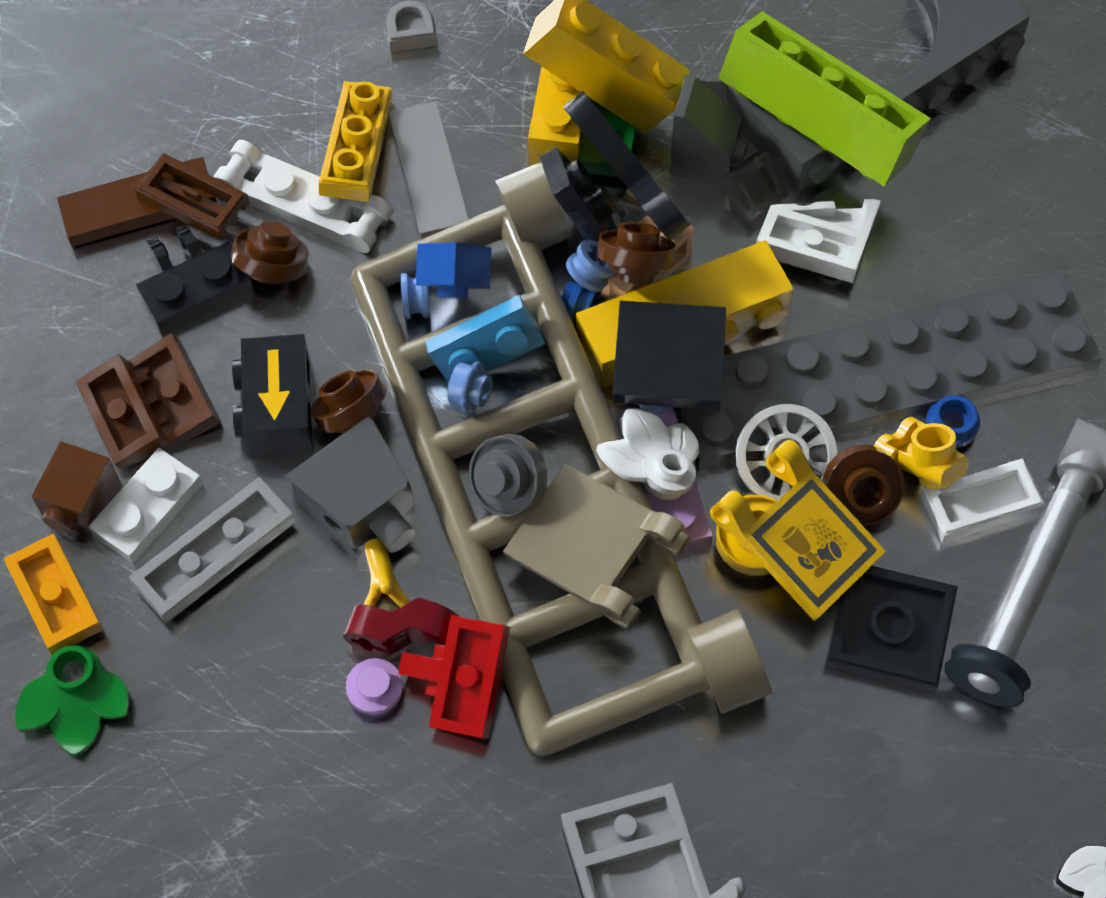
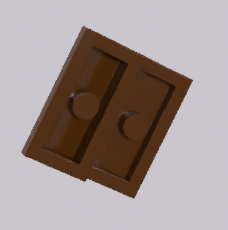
(147, 401)

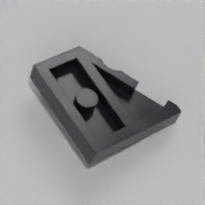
(574, 190)

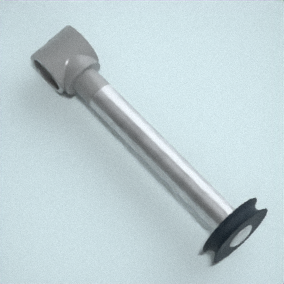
(990, 669)

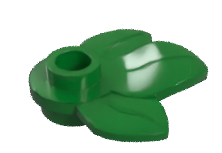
(72, 707)

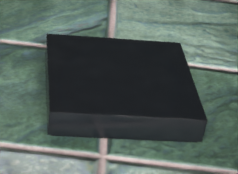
(669, 355)
(893, 629)

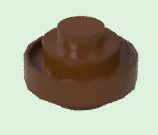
(636, 251)
(270, 253)
(348, 400)
(866, 482)

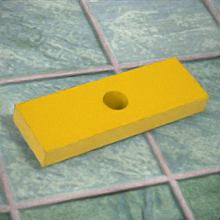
(355, 141)

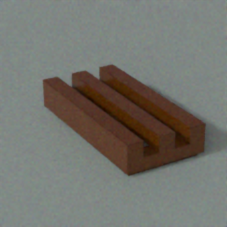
(212, 226)

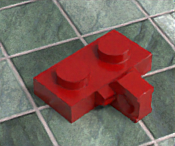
(462, 675)

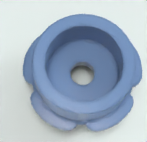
(469, 386)

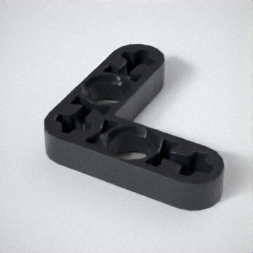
(626, 166)

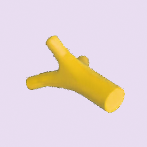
(382, 575)

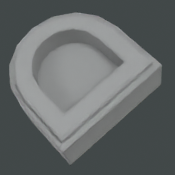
(410, 26)

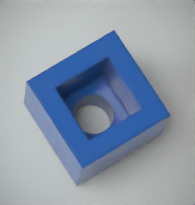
(453, 268)

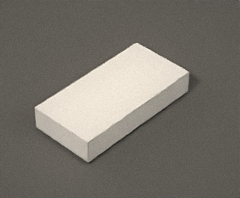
(983, 501)

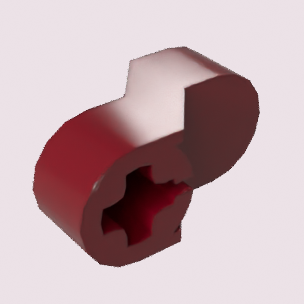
(388, 633)

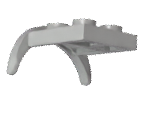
(638, 849)

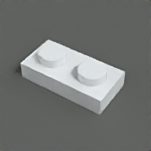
(145, 505)

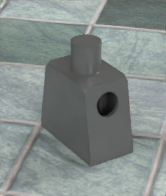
(356, 489)

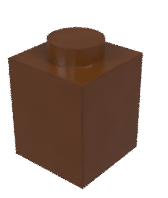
(74, 488)

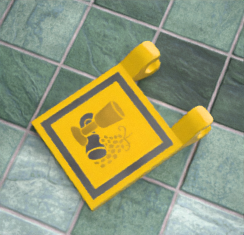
(804, 537)

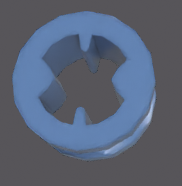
(588, 268)
(414, 298)

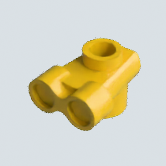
(926, 452)

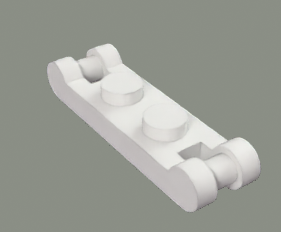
(295, 197)

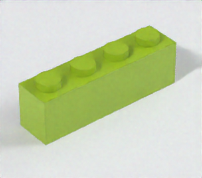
(823, 98)

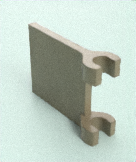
(588, 538)

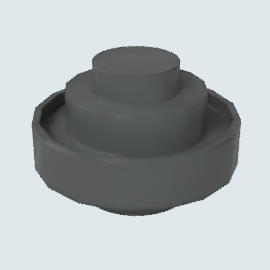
(508, 475)

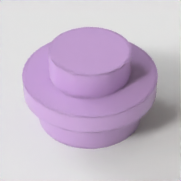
(374, 686)

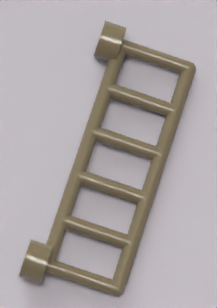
(712, 653)

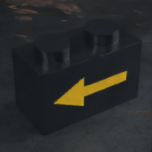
(275, 395)

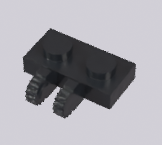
(193, 285)

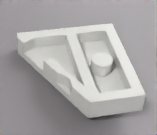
(820, 236)

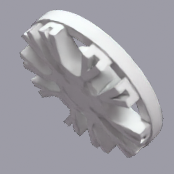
(773, 442)

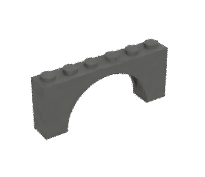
(965, 42)

